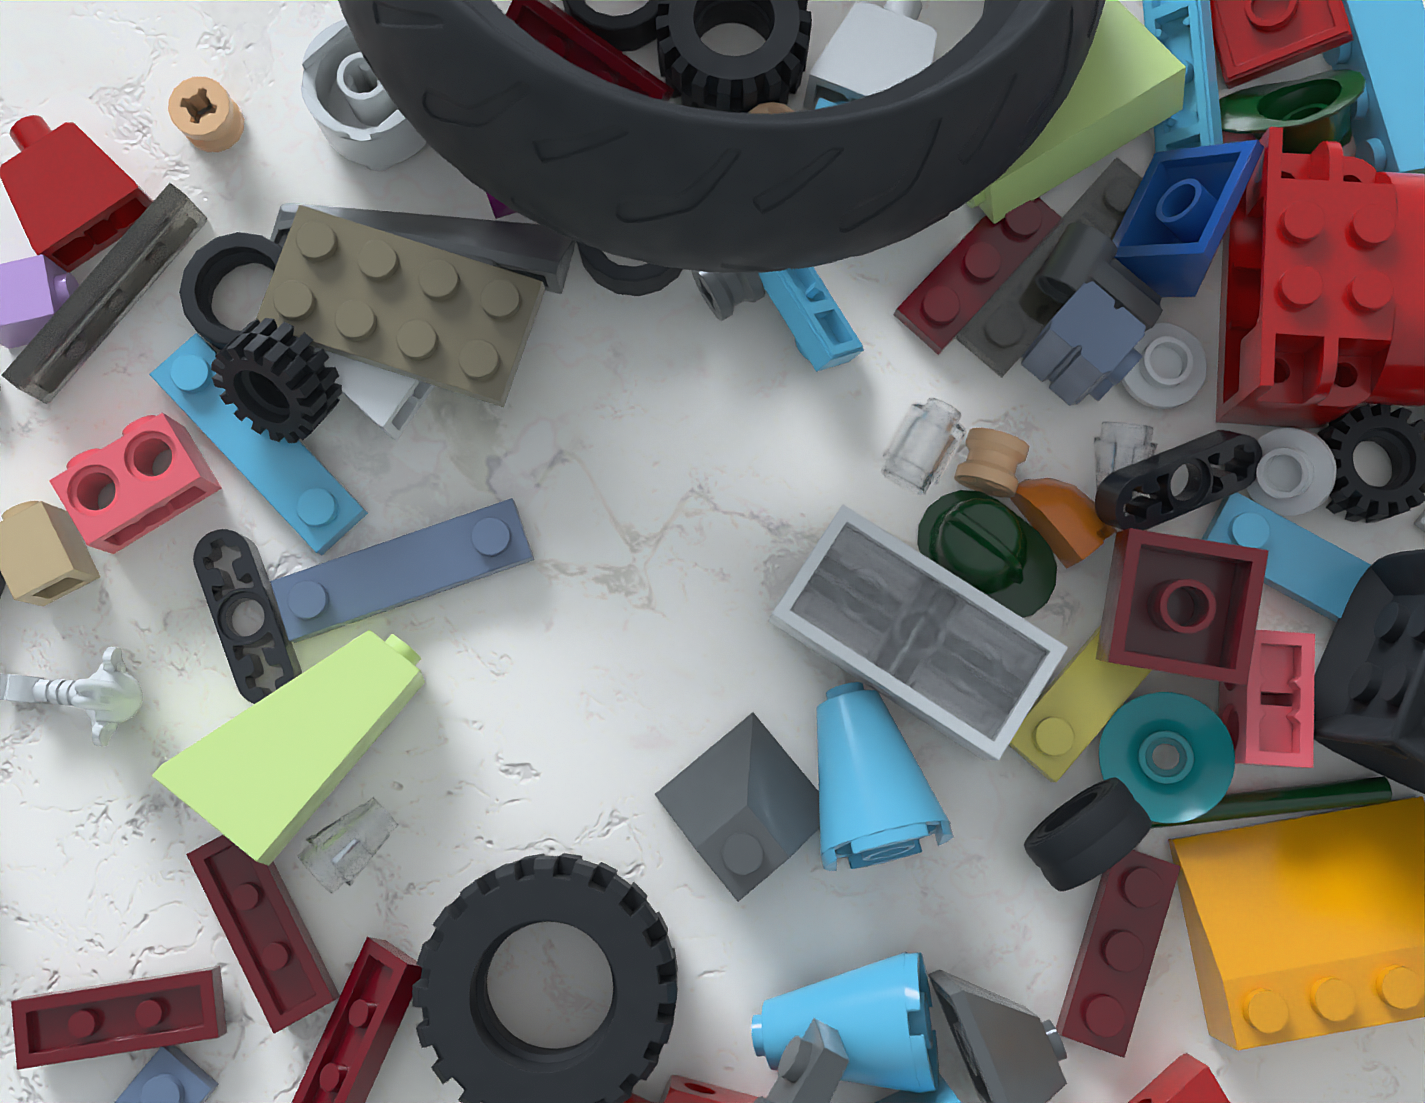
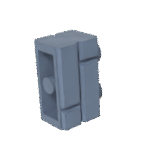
(1085, 346)

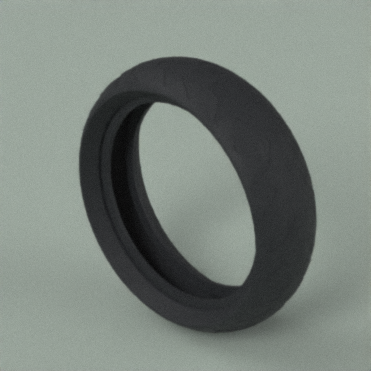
(717, 184)

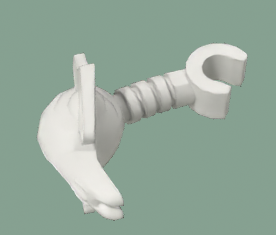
(106, 696)

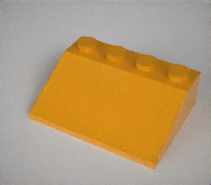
(1307, 922)

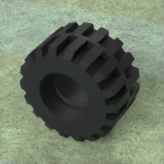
(725, 81)

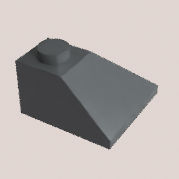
(743, 806)
(1001, 1043)

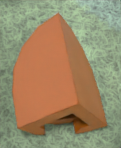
(1062, 518)

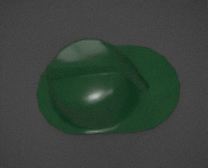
(1306, 108)
(989, 549)

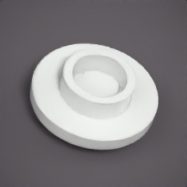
(1170, 367)
(1293, 472)

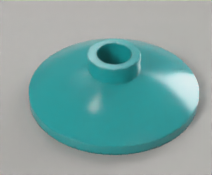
(1203, 747)

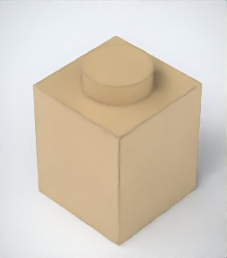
(42, 553)

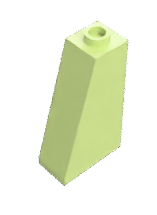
(1118, 95)
(290, 750)

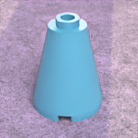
(870, 784)
(879, 1018)

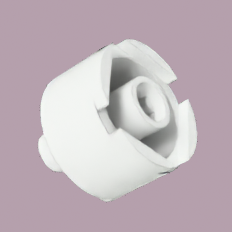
(353, 104)

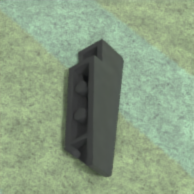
(508, 245)

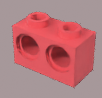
(140, 498)
(1275, 711)

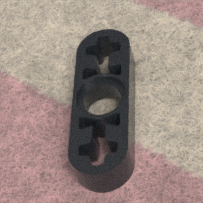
(1154, 476)
(246, 569)

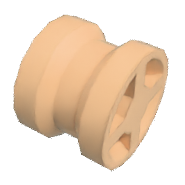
(214, 129)
(992, 462)

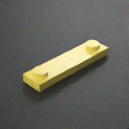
(1074, 710)

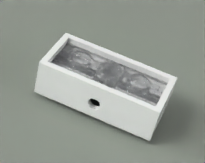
(918, 634)

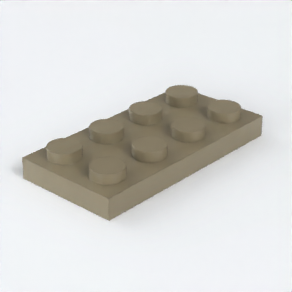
(403, 305)

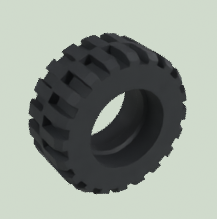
(457, 1007)

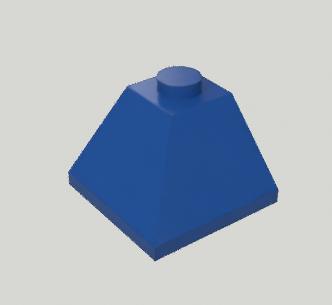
(1184, 214)

